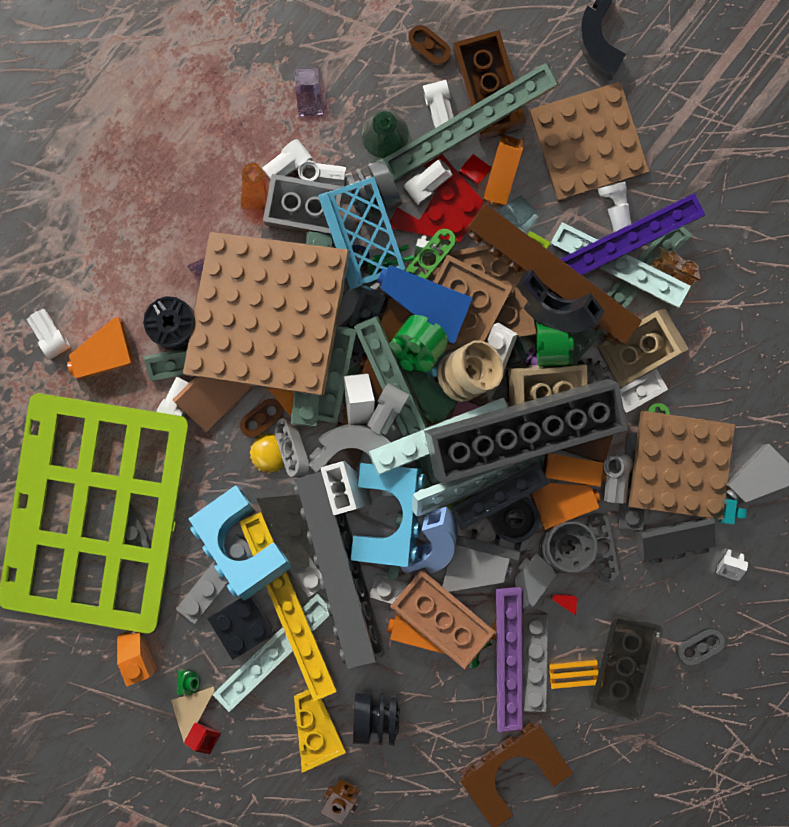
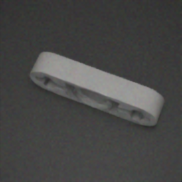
(295, 458)

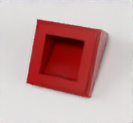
(475, 170)
(567, 601)
(202, 738)

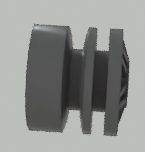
(385, 186)
(582, 545)

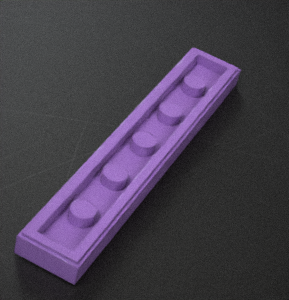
(509, 659)

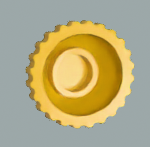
(266, 453)

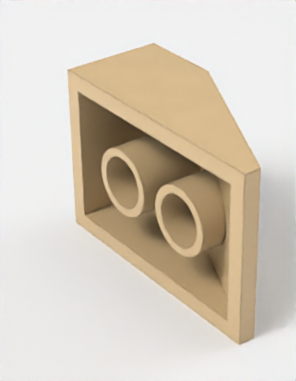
(648, 348)
(535, 382)

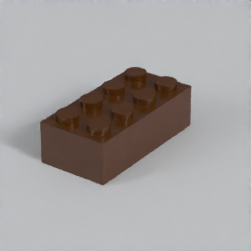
(484, 71)

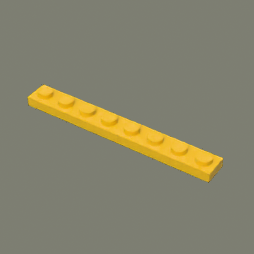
(291, 615)

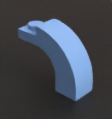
(442, 533)

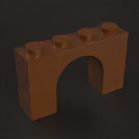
(531, 744)

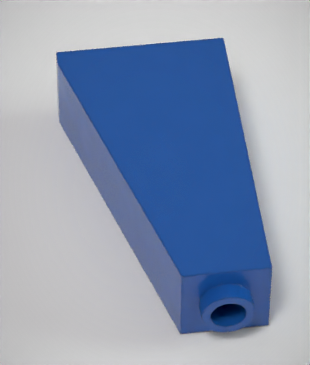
(426, 299)

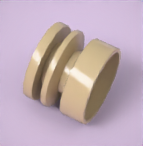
(470, 371)

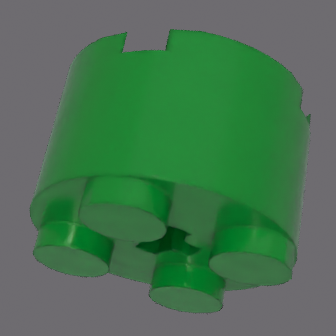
(419, 344)
(553, 347)

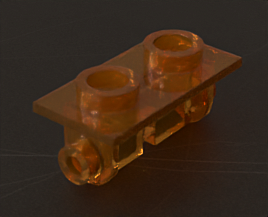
(683, 269)

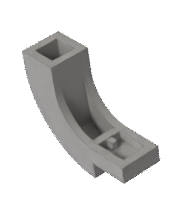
(344, 437)

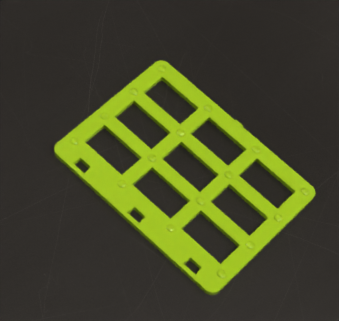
(26, 523)

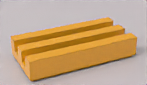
(554, 685)

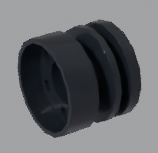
(155, 324)
(375, 718)

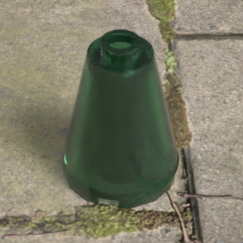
(384, 133)

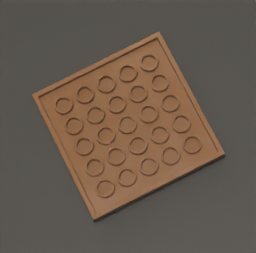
(267, 313)

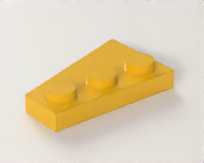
(316, 732)

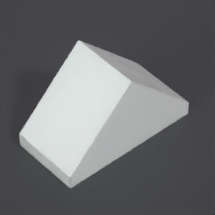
(358, 398)

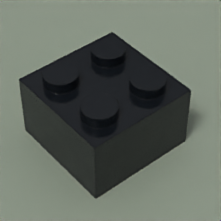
(241, 626)

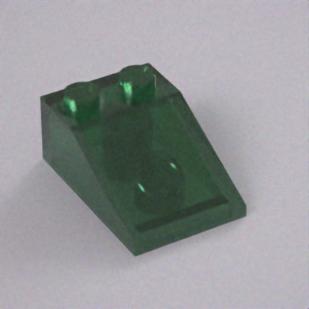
(429, 396)

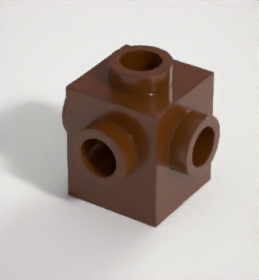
(340, 801)

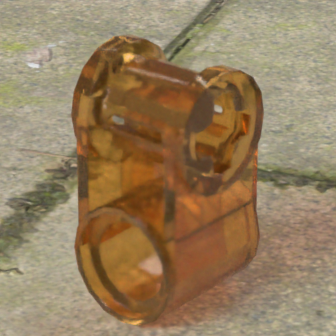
(253, 192)

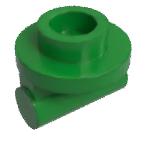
(187, 682)

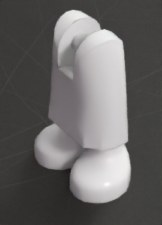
(620, 212)

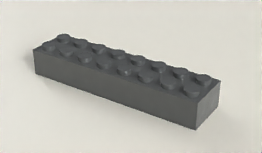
(526, 430)
(341, 576)

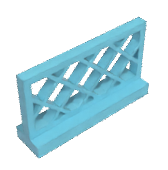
(340, 236)

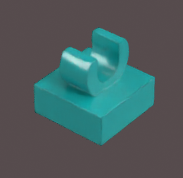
(731, 512)

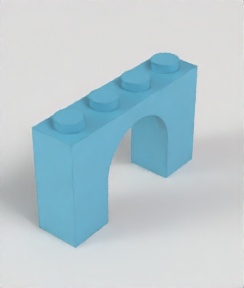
(212, 526)
(400, 547)

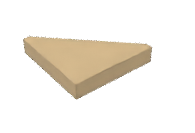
(190, 709)

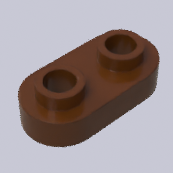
(430, 45)
(261, 417)

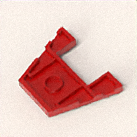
(450, 208)

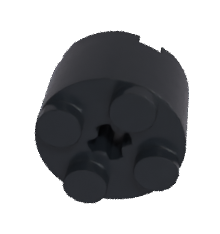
(520, 530)

